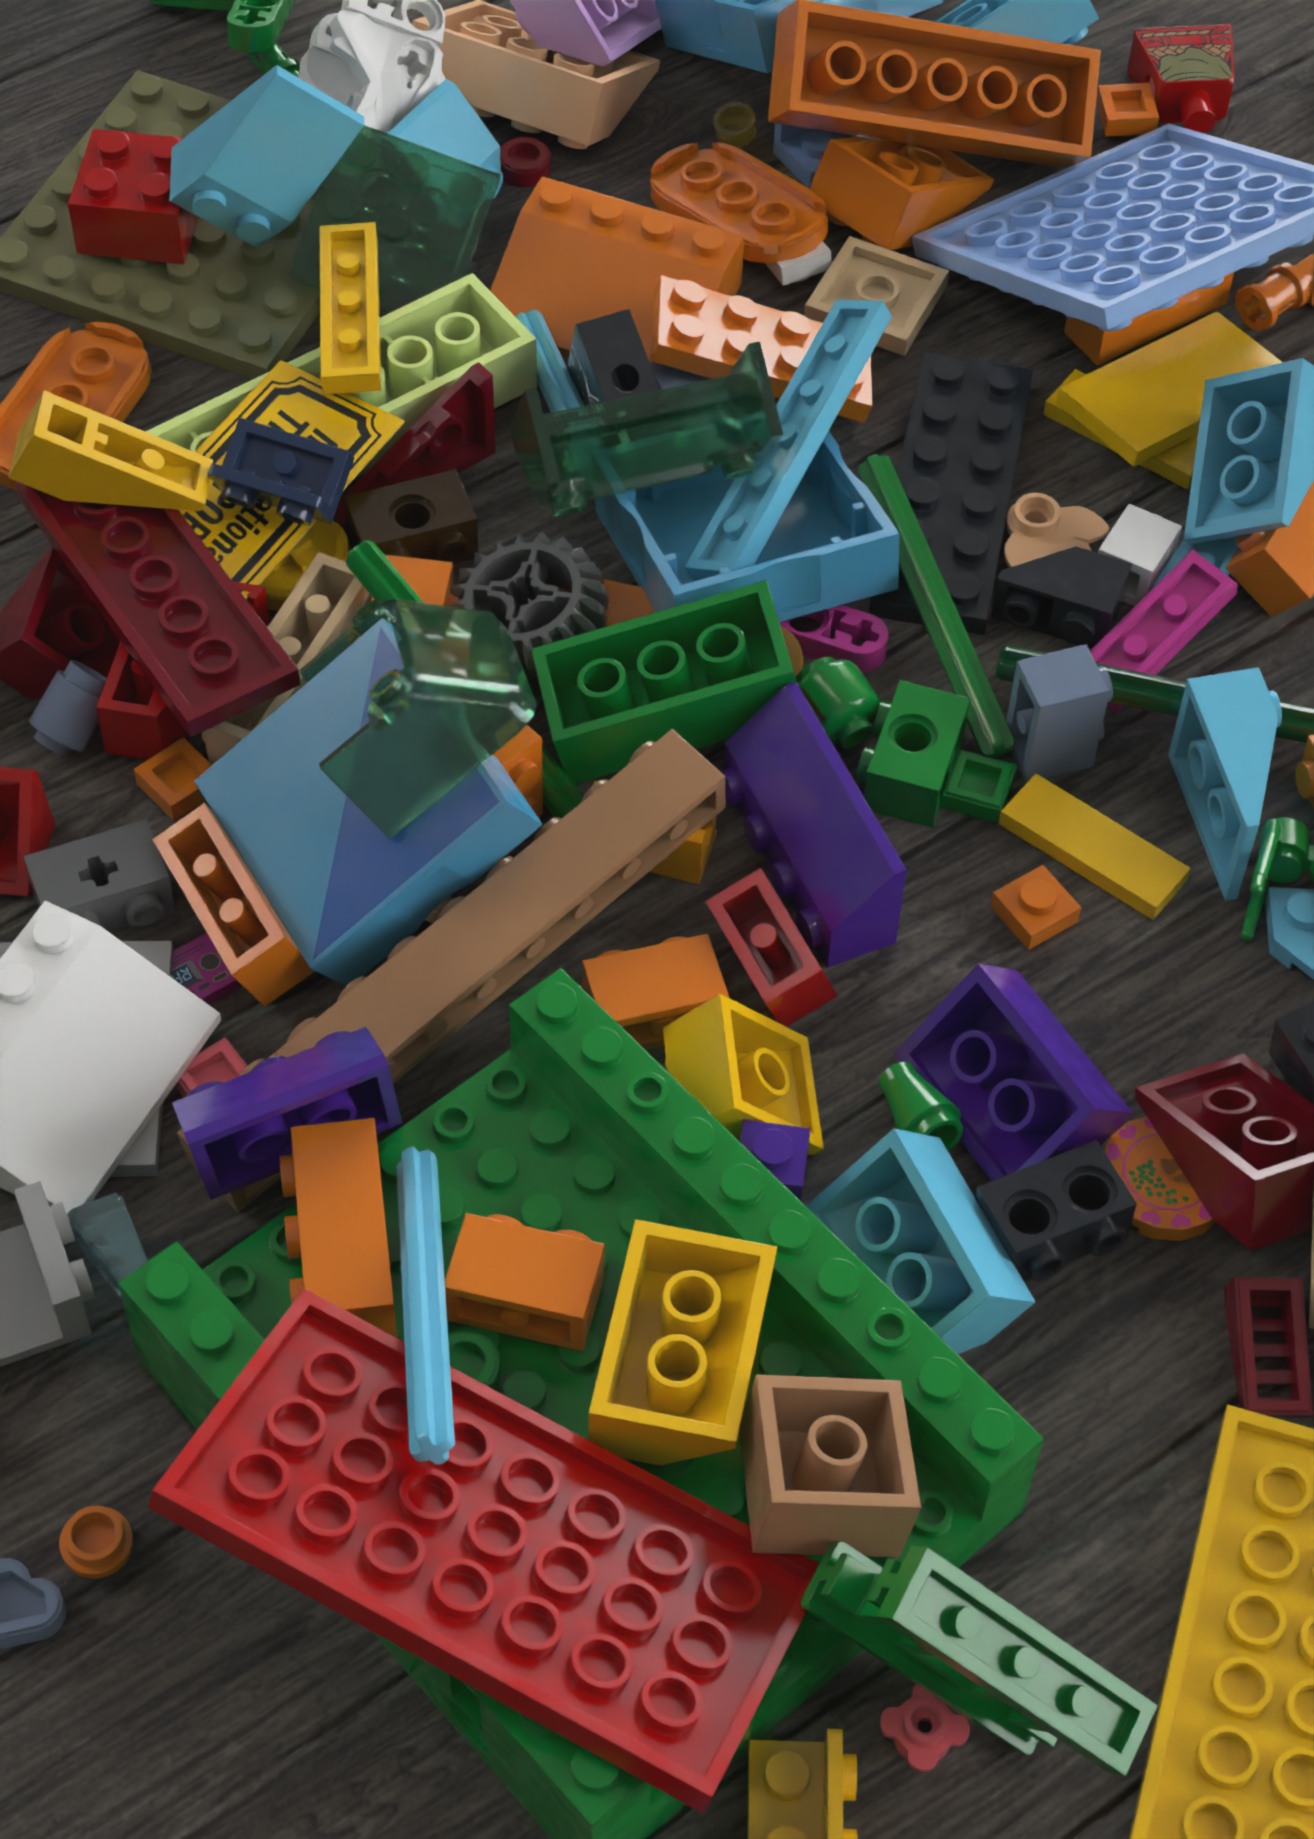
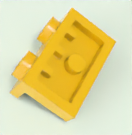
(800, 1788)

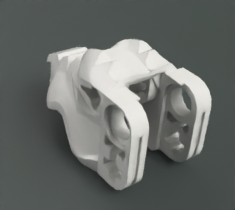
(373, 57)

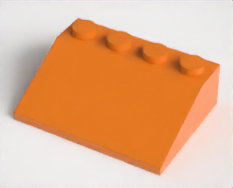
(599, 255)

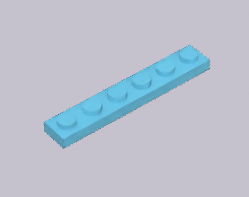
(805, 415)

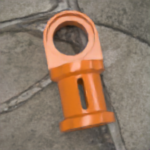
(1283, 289)

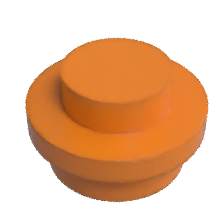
(96, 1542)

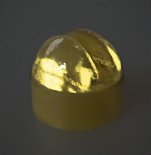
(741, 121)

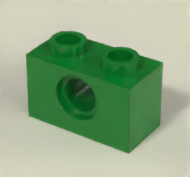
(913, 752)

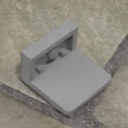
(38, 1285)

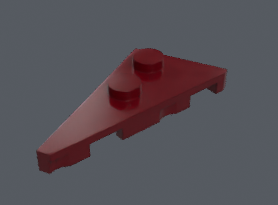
(447, 437)

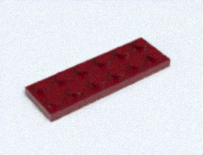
(168, 606)

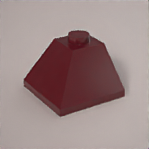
(50, 625)

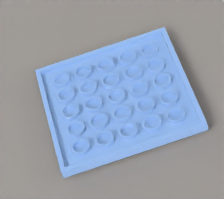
(1132, 226)

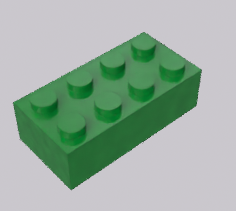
(675, 669)

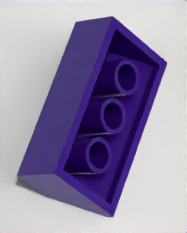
(814, 830)

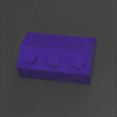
(1011, 1073)
(246, 1122)

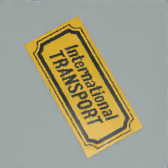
(289, 399)

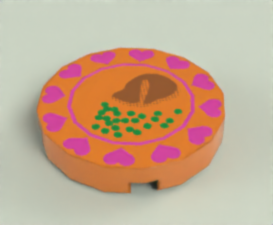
(1164, 1197)

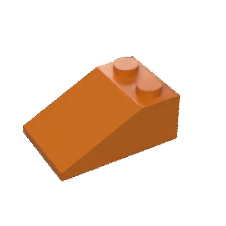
(894, 188)

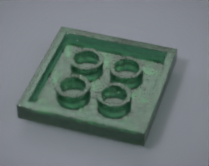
(423, 209)

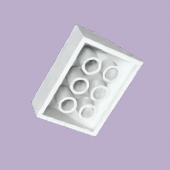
(85, 1052)

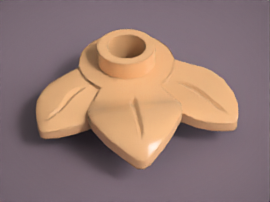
(1043, 528)

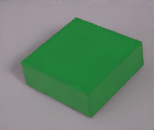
(978, 786)

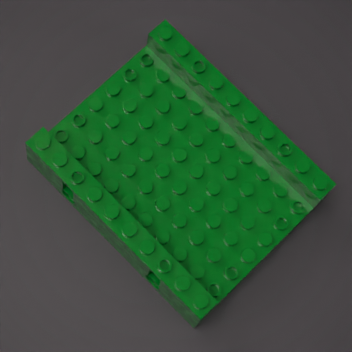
(587, 1139)

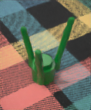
(1282, 858)

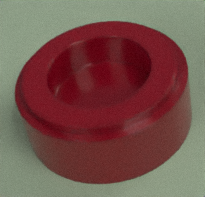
(524, 161)

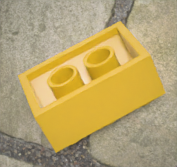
(680, 1344)

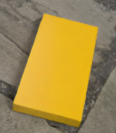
(1157, 392)

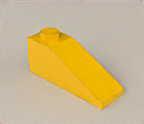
(104, 461)

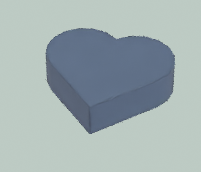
(28, 1606)

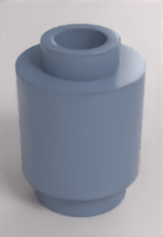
(68, 709)

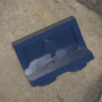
(283, 472)

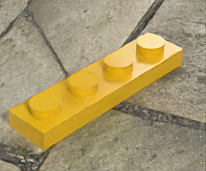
(349, 309)

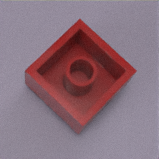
(124, 200)

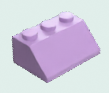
(588, 28)

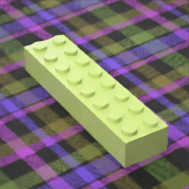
(421, 355)

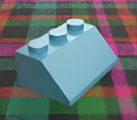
(926, 1238)

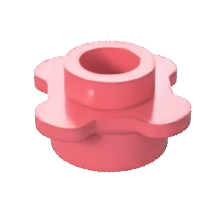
(921, 1748)

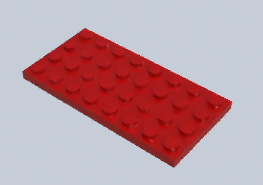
(509, 1565)

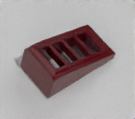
(1287, 1296)

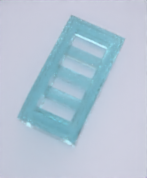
(108, 1238)

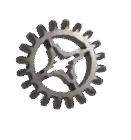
(518, 592)

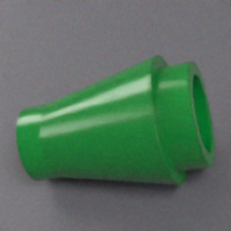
(919, 1105)

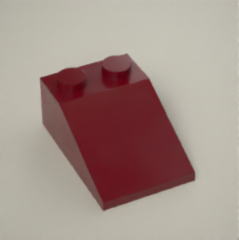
(1240, 1145)

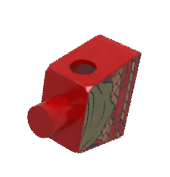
(1187, 72)

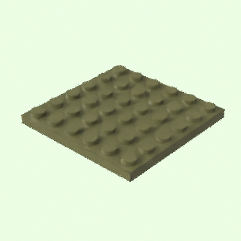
(220, 307)

